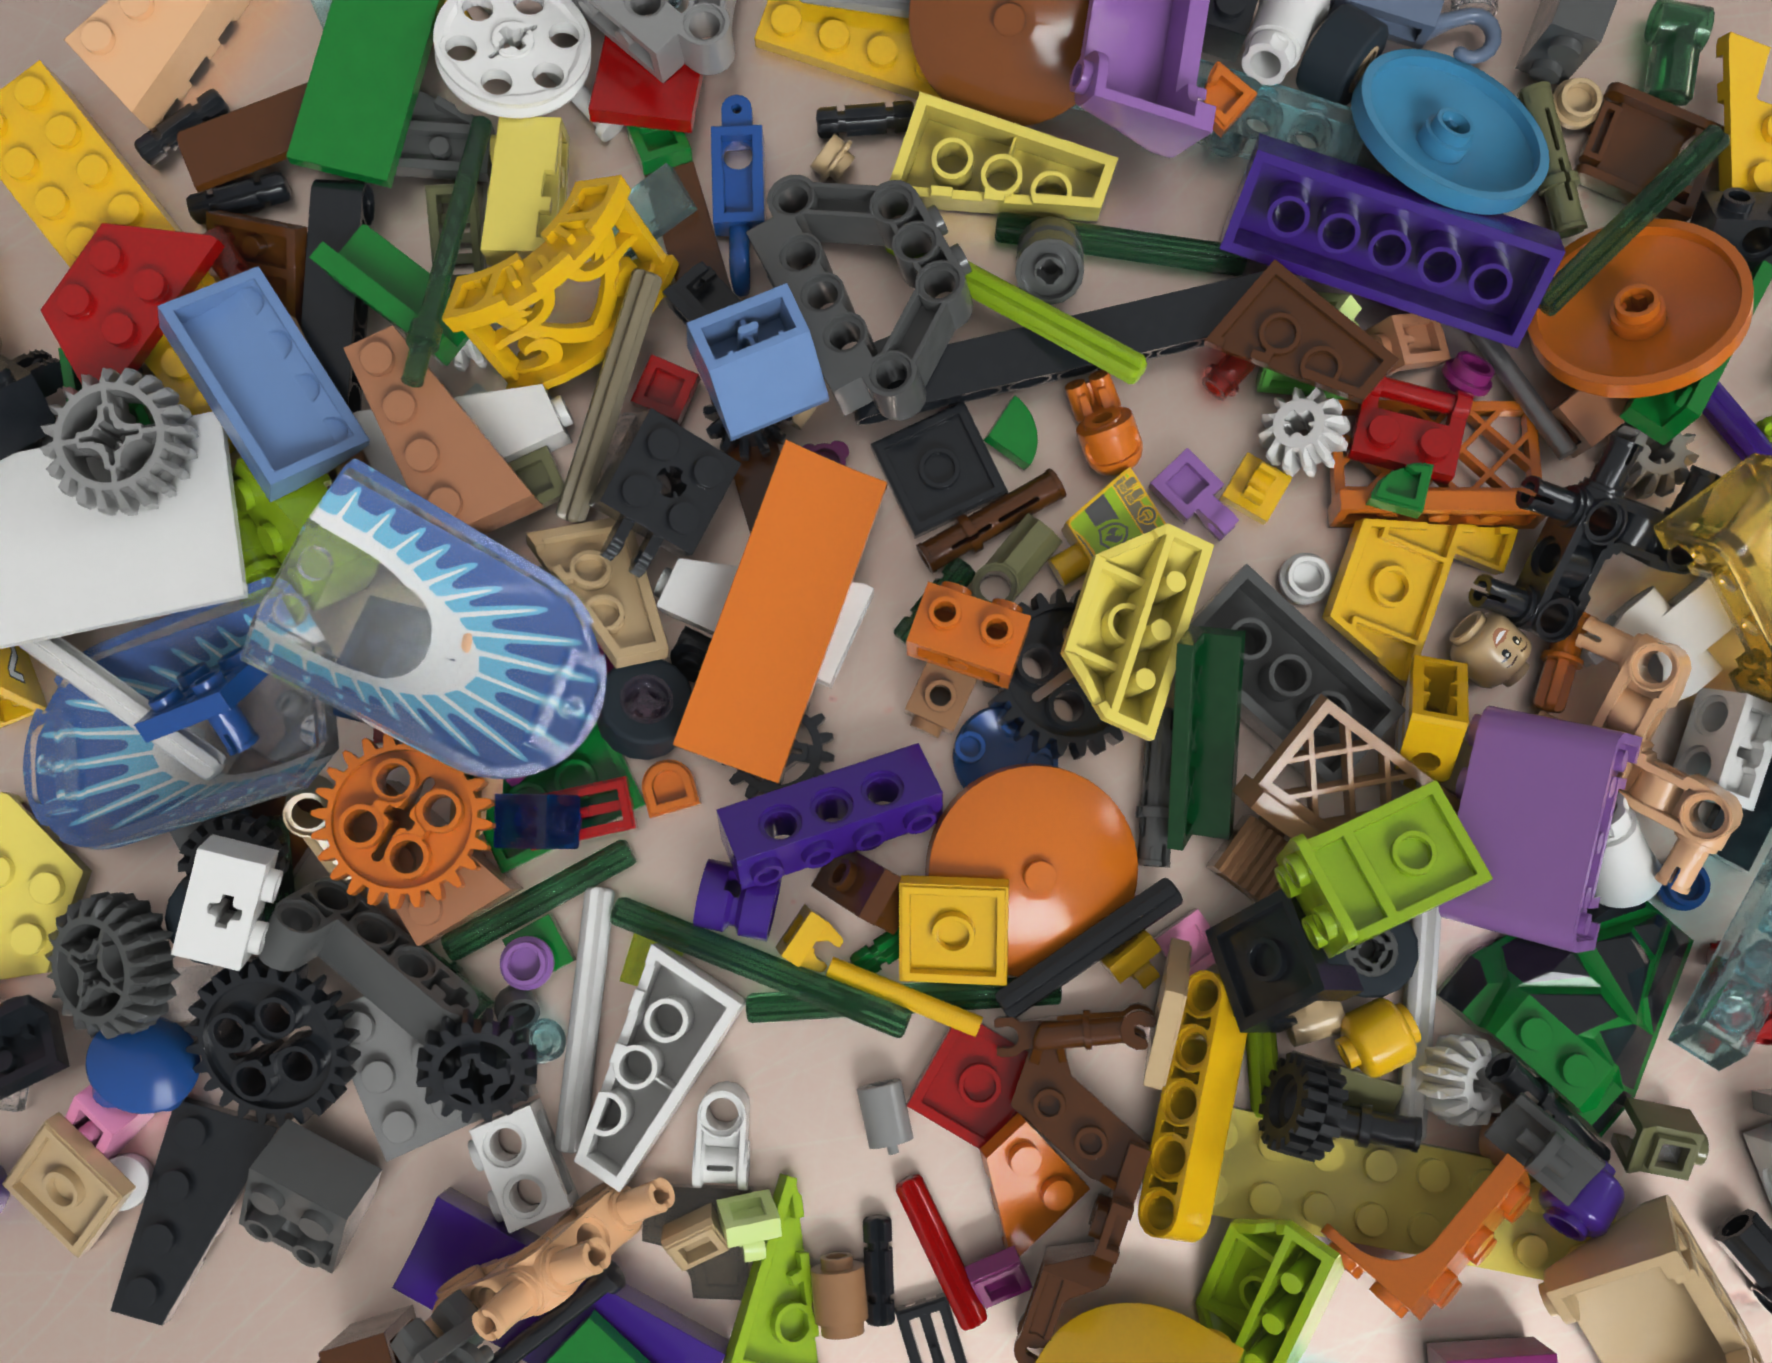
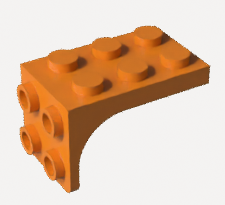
(1433, 1274)

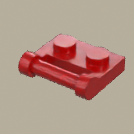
(1398, 439)

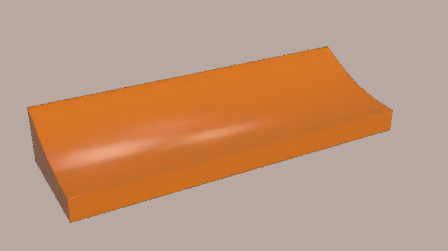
(780, 613)

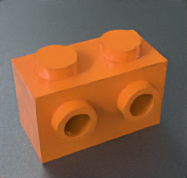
(968, 633)

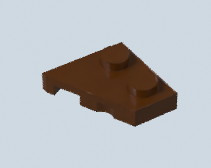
(272, 246)

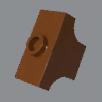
(862, 889)

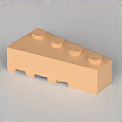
(152, 48)

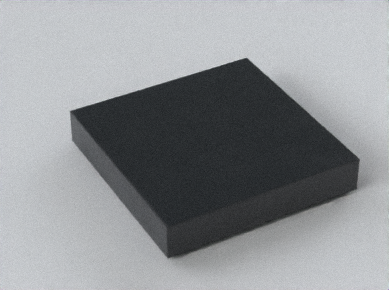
(939, 469)

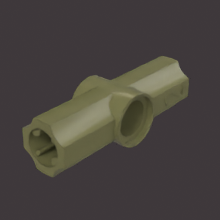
(1019, 557)

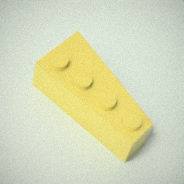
(997, 166)

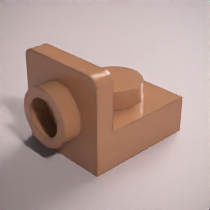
(1413, 340)

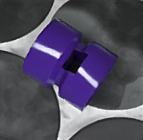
(724, 903)

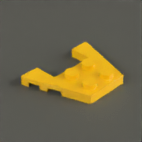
(1746, 118)
(1395, 581)

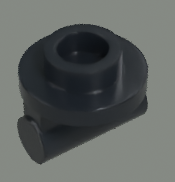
(690, 652)

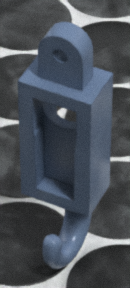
(1421, 20)

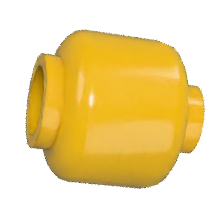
(1378, 1037)

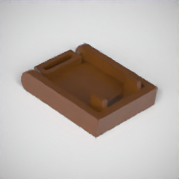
(1634, 143)

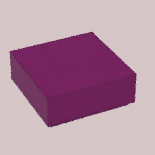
(998, 1277)

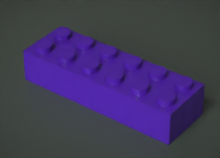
(1390, 242)

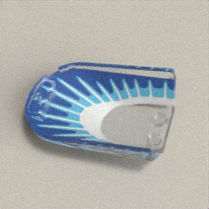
(430, 632)
(110, 788)

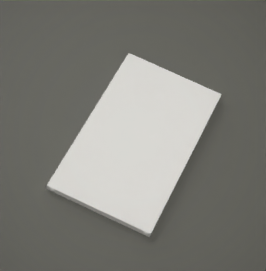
(91, 571)

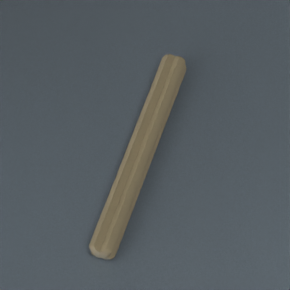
(609, 395)

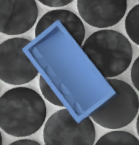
(262, 381)

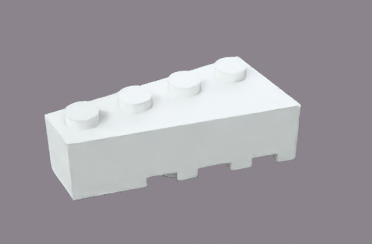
(663, 1047)

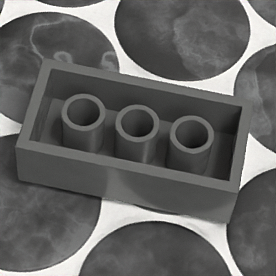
(1290, 667)

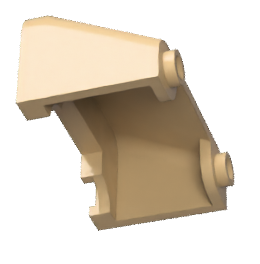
(1648, 1294)

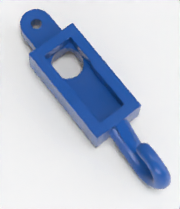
(736, 193)

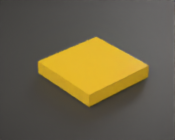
(953, 930)

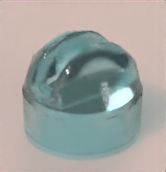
(549, 1039)

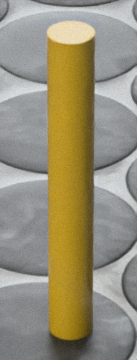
(904, 996)

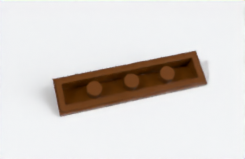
(241, 139)

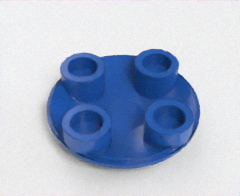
(987, 746)
(142, 1069)

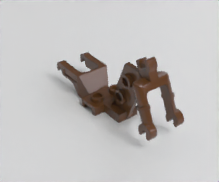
(1088, 1137)

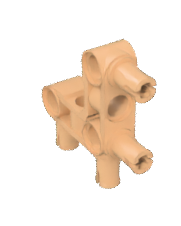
(1652, 786)
(559, 1260)

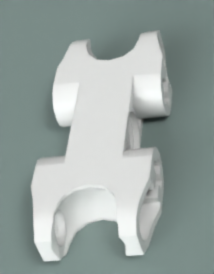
(1689, 620)

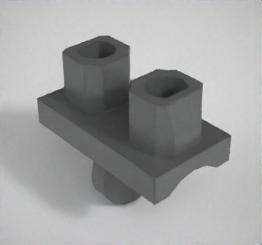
(1545, 1148)
(457, 1345)

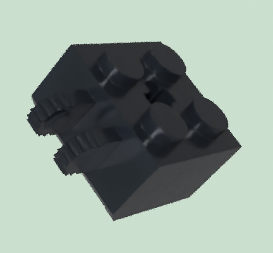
(23, 404)
(633, 496)

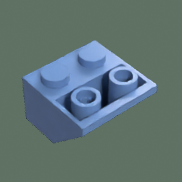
(757, 361)

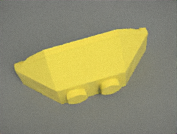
(1129, 624)

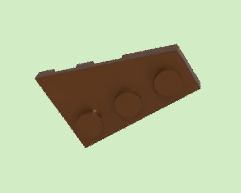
(1301, 336)

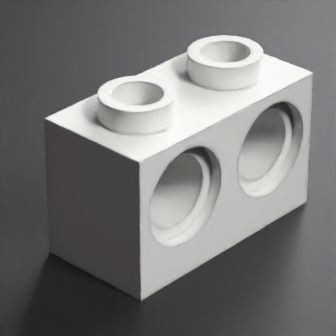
(1728, 742)
(535, 1162)

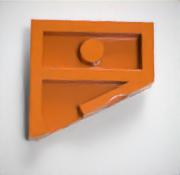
(1028, 1183)

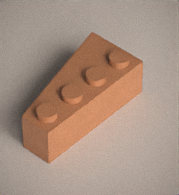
(436, 440)

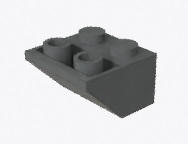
(307, 1196)

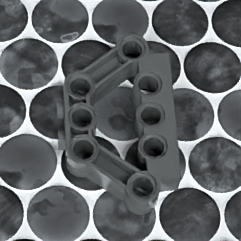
(866, 218)

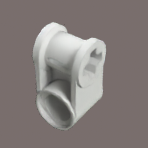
(722, 1147)

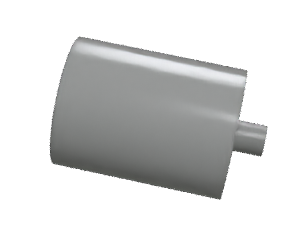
(885, 1114)

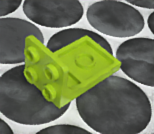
(1380, 869)

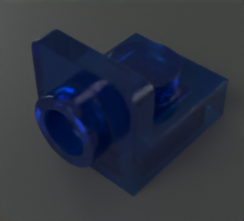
(537, 821)

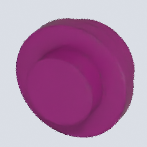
(1468, 373)

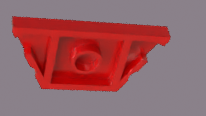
(112, 292)

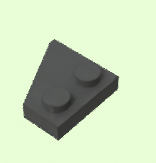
(438, 141)

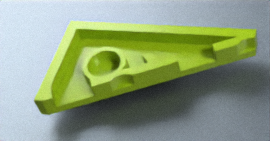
(776, 1306)

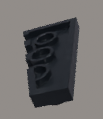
(187, 1204)

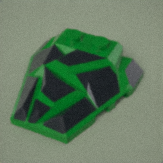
(1577, 1016)

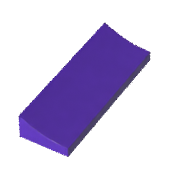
(467, 1234)

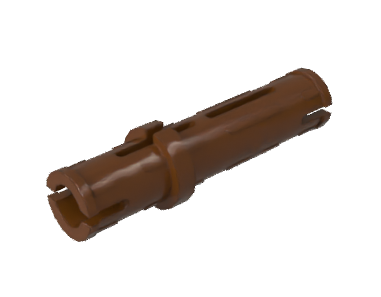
(973, 531)

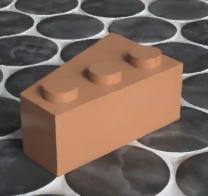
(482, 889)

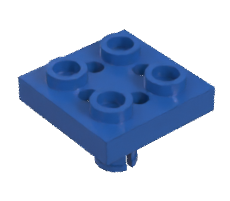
(209, 696)

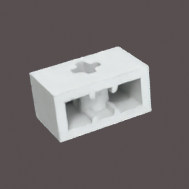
(206, 925)

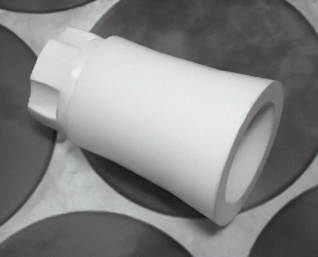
(1280, 36)
(1628, 862)

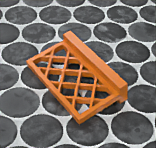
(1448, 502)

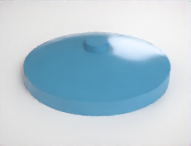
(1450, 131)

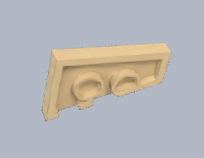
(618, 601)

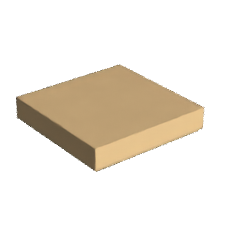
(1168, 1014)
(68, 1184)

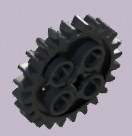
(1039, 718)
(289, 1081)

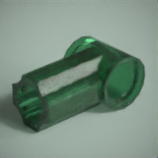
(1676, 38)

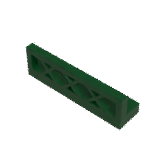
(1205, 734)

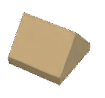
(694, 1237)

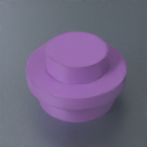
(527, 963)

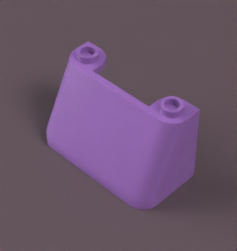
(1143, 71)

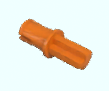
(1559, 671)

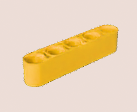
(1193, 1116)

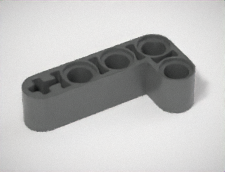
(367, 953)

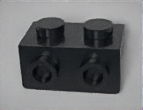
(29, 1044)

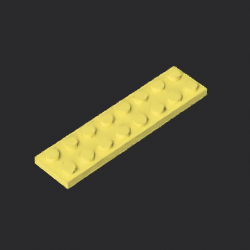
(1377, 1196)

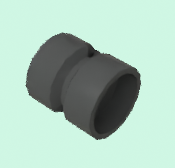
(1050, 260)

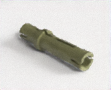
(1561, 181)

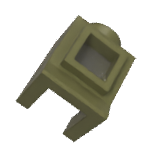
(1665, 1140)

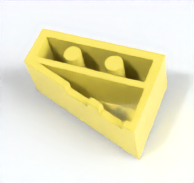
(525, 185)

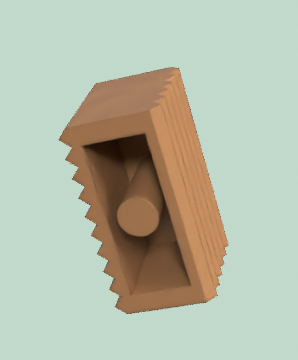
(1249, 857)

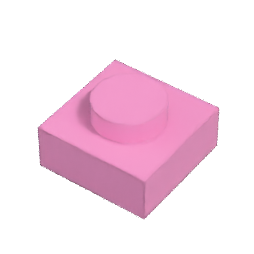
(1190, 928)

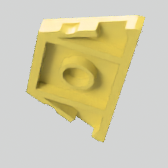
(35, 888)

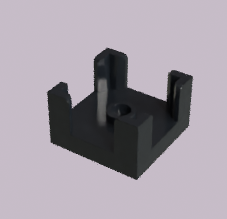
(1273, 965)

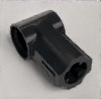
(1749, 1245)

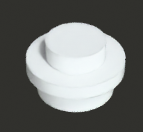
(1305, 578)

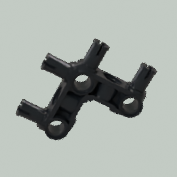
(1581, 532)

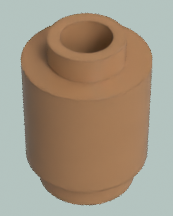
(839, 1296)

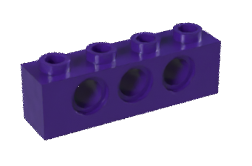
(845, 794)

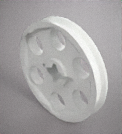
(512, 65)

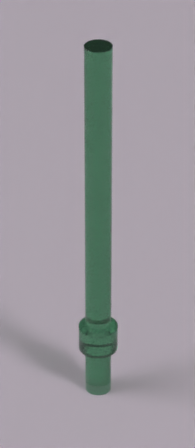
(425, 330)

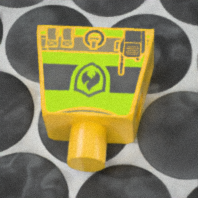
(1107, 520)

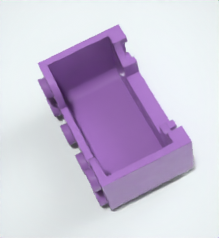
(1541, 821)

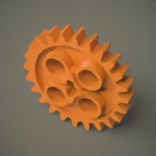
(364, 790)

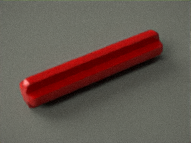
(940, 1251)

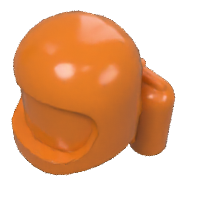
(1105, 428)

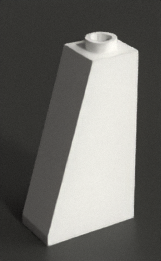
(511, 419)
(698, 591)

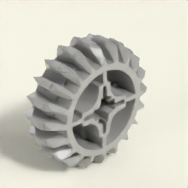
(107, 407)

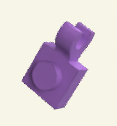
(1190, 489)

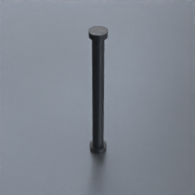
(608, 1281)

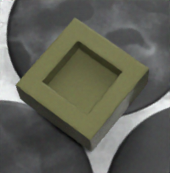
(540, 475)

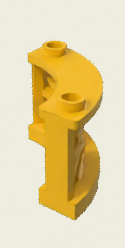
(504, 291)

